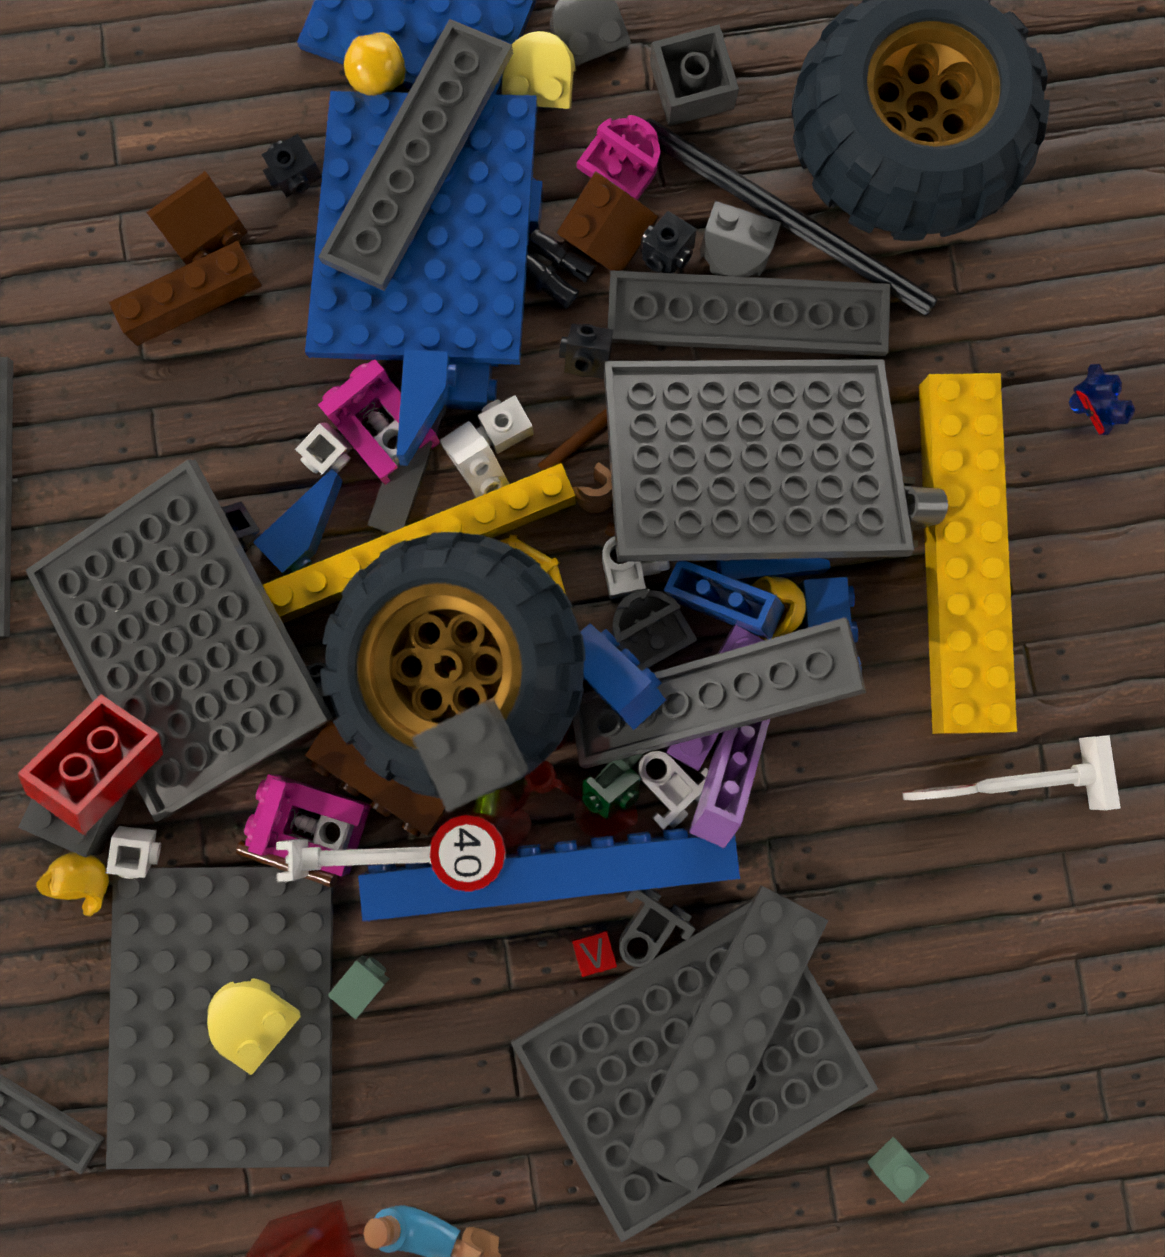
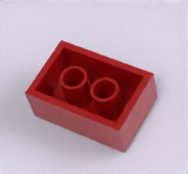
(91, 764)

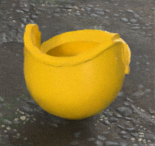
(374, 64)
(791, 598)
(76, 878)

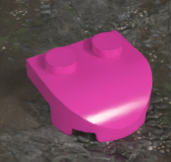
(624, 153)

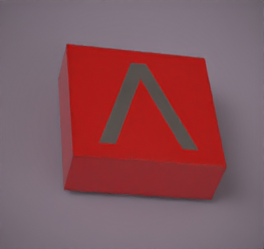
(594, 953)

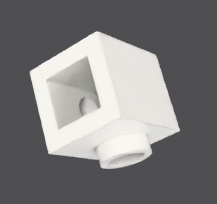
(504, 424)
(324, 450)
(132, 852)

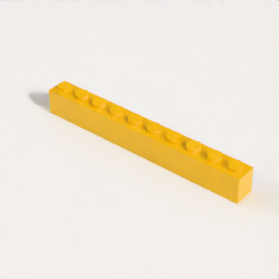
(484, 516)

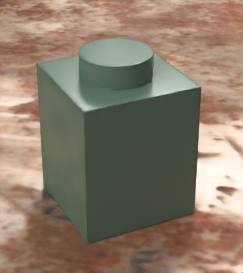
(359, 985)
(898, 1170)

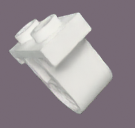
(474, 459)
(674, 789)

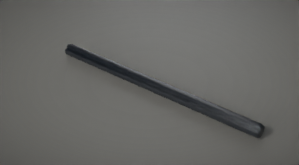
(793, 219)

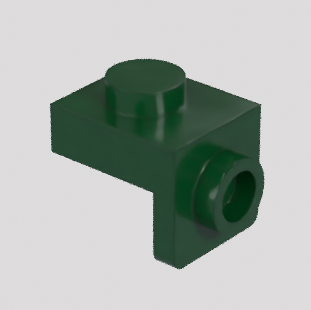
(617, 795)

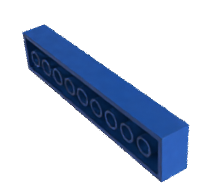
(554, 874)

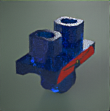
(1099, 400)

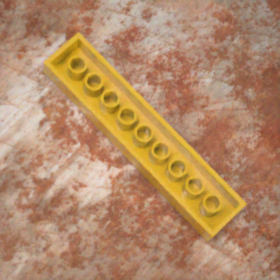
(968, 556)

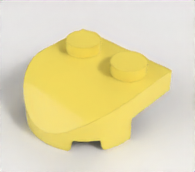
(540, 68)
(248, 1022)

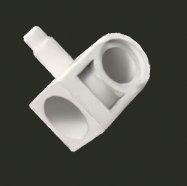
(627, 577)

